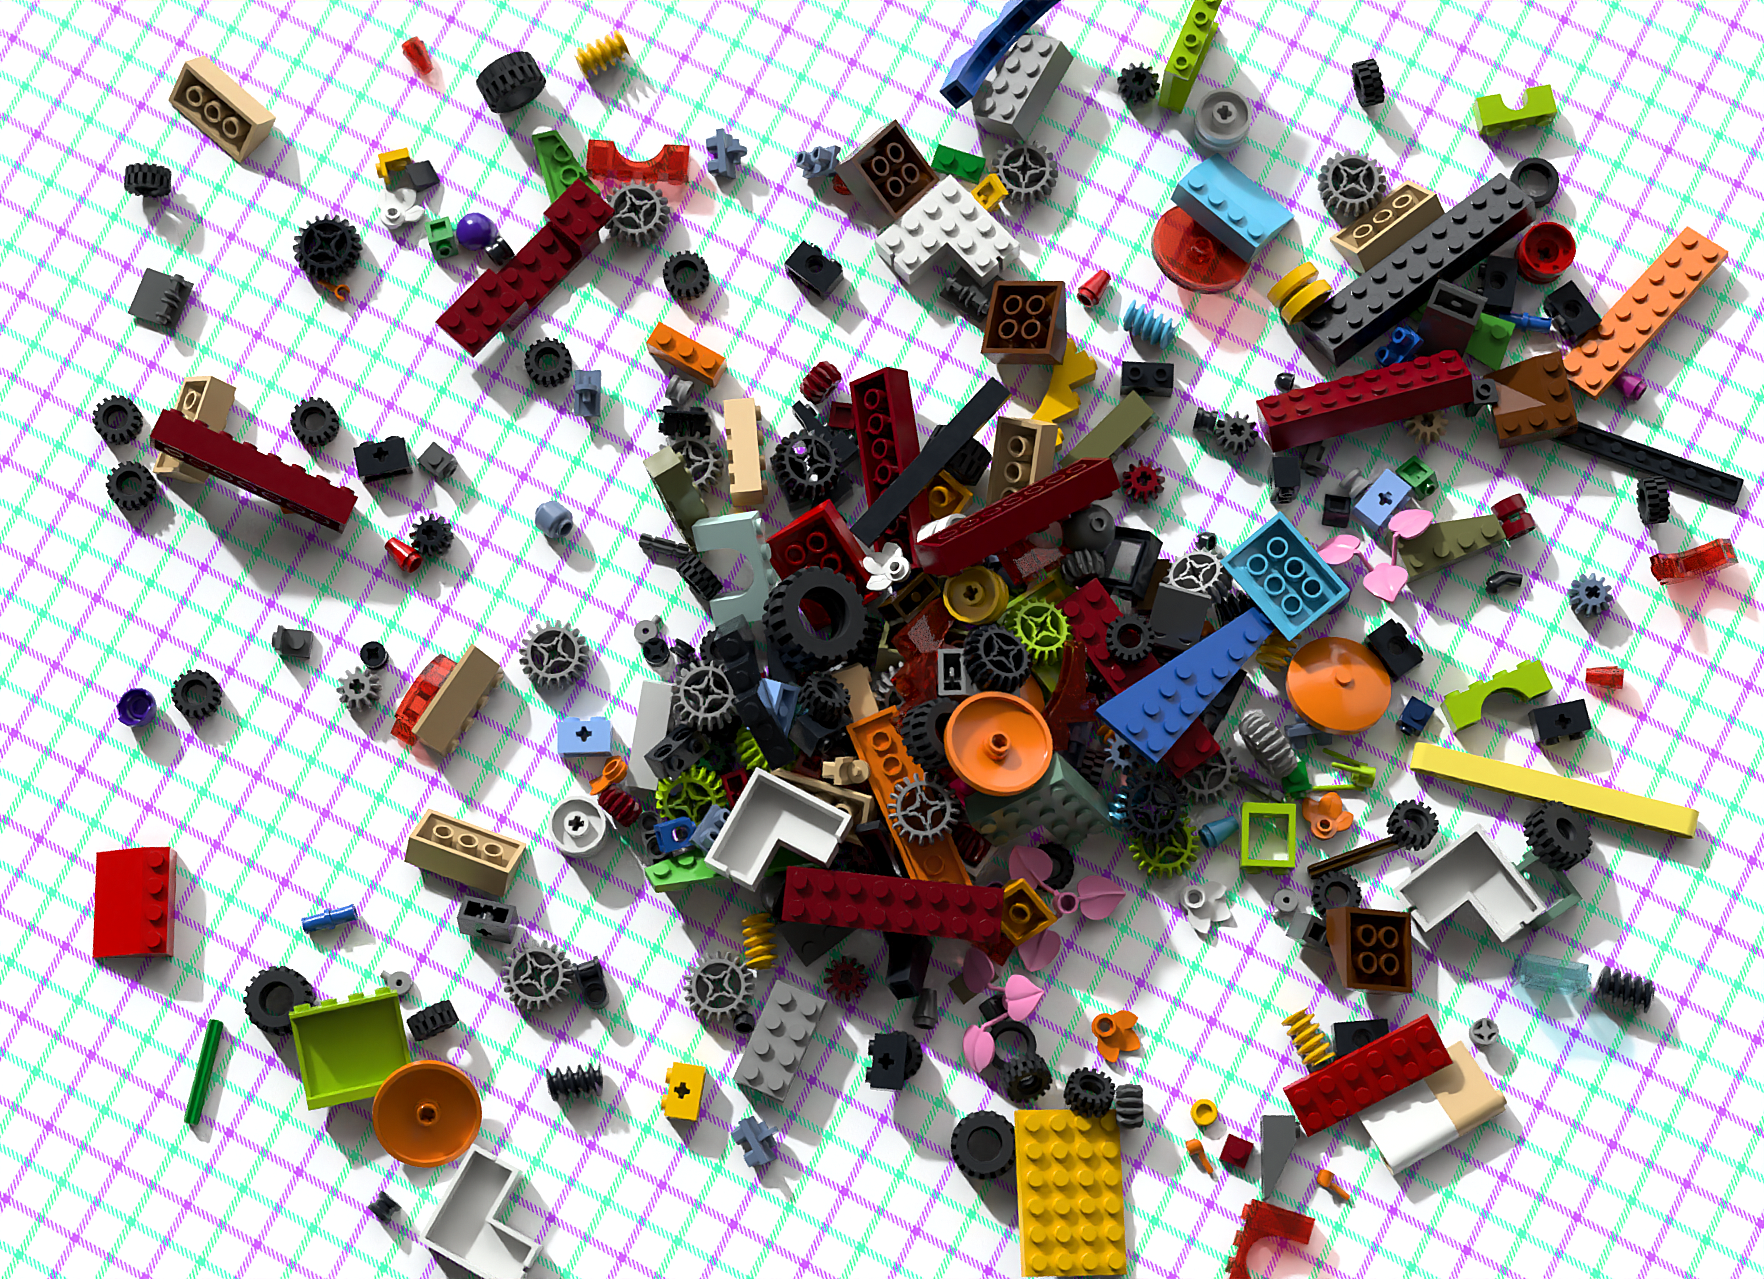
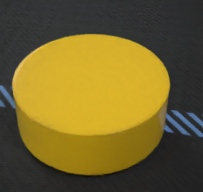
(1204, 1112)

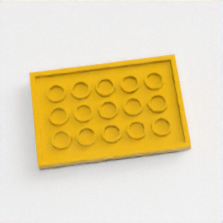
(1069, 1194)

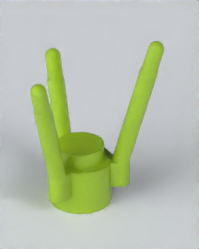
(1360, 774)

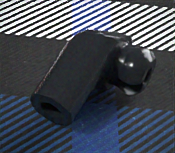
(1500, 579)

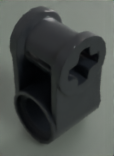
(591, 978)

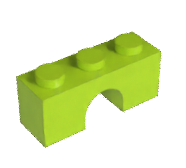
(1494, 116)

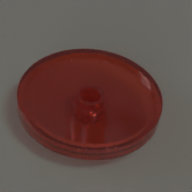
(1194, 256)

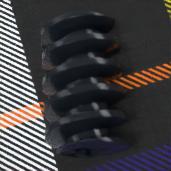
(1233, 607)
(862, 655)
(1625, 988)
(575, 1082)

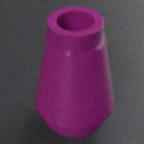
(1630, 386)

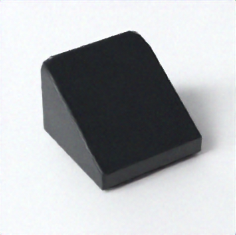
(422, 175)
(1336, 511)
(993, 1008)

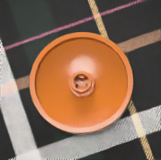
(1338, 685)
(998, 743)
(427, 1113)

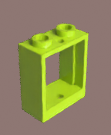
(1267, 810)

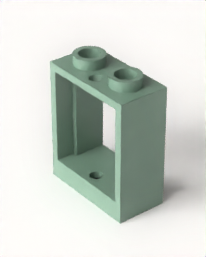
(1555, 911)

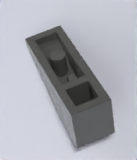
(1309, 932)
(1277, 1141)

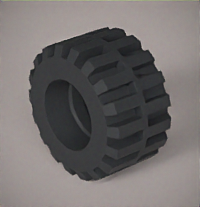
(511, 82)
(969, 463)
(921, 735)
(260, 989)
(962, 1156)

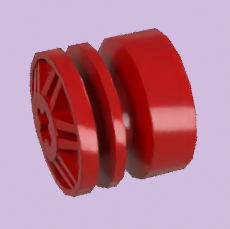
(1553, 242)

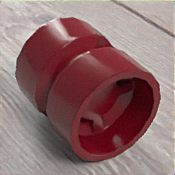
(1509, 509)

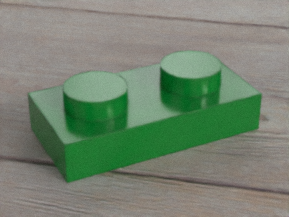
(958, 164)

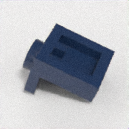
(1414, 717)

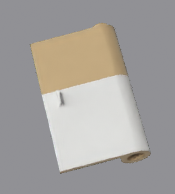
(1432, 1111)

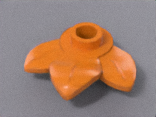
(613, 772)
(1327, 812)
(1119, 1036)

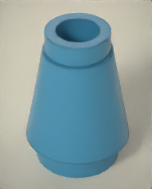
(1217, 832)

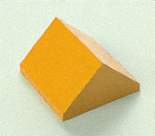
(947, 497)
(1024, 912)

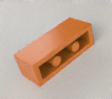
(686, 354)

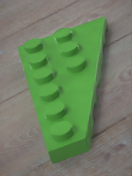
(690, 869)

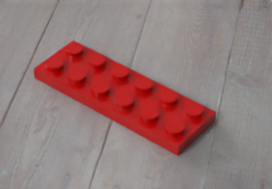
(1367, 1075)

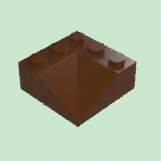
(887, 174)
(1026, 323)
(1532, 401)
(1371, 949)

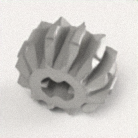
(351, 697)

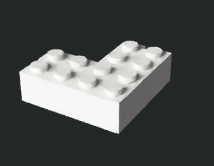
(945, 224)
(770, 817)
(1476, 872)
(466, 1221)

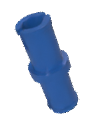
(1525, 322)
(329, 918)

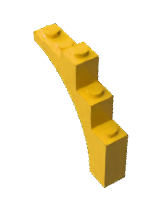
(1059, 400)

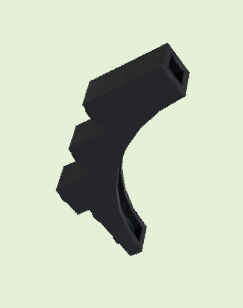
(847, 451)
(752, 701)
(907, 952)

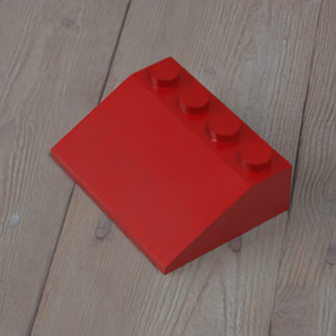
(821, 541)
(135, 903)

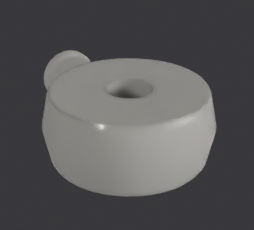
(648, 625)
(1280, 906)
(394, 978)

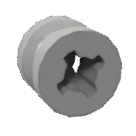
(679, 389)
(1355, 483)
(1488, 1030)

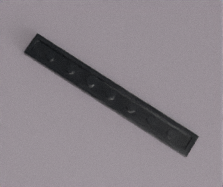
(930, 462)
(1654, 462)

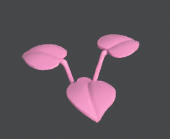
(1386, 579)
(1097, 901)
(1019, 999)

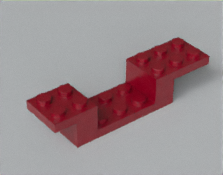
(532, 273)

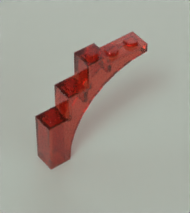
(919, 646)
(1069, 699)

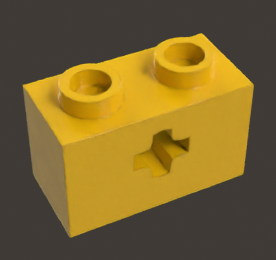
(689, 1107)

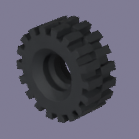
(1557, 835)

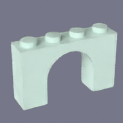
(745, 534)

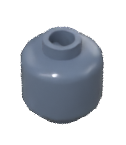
(553, 519)

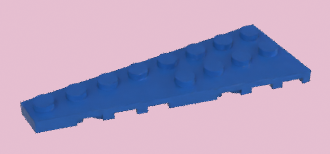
(1168, 700)

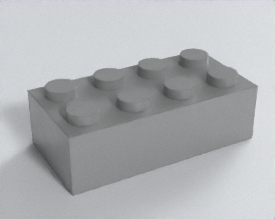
(1023, 86)
(780, 1041)

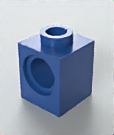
(664, 834)

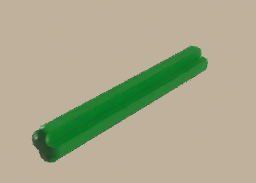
(203, 1072)

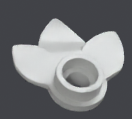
(401, 205)
(883, 567)
(1208, 908)

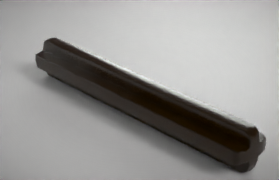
(1352, 857)

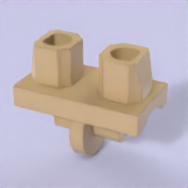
(846, 770)

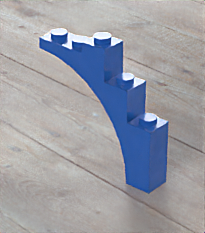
(991, 44)

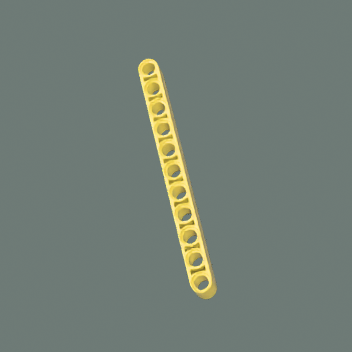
(1544, 787)

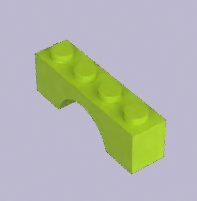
(1525, 682)

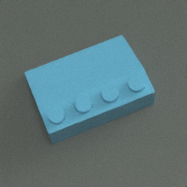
(1231, 206)
(1285, 577)

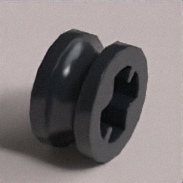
(682, 649)

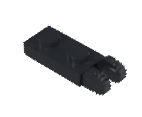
(1223, 700)

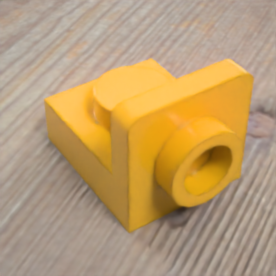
(392, 160)
(990, 193)

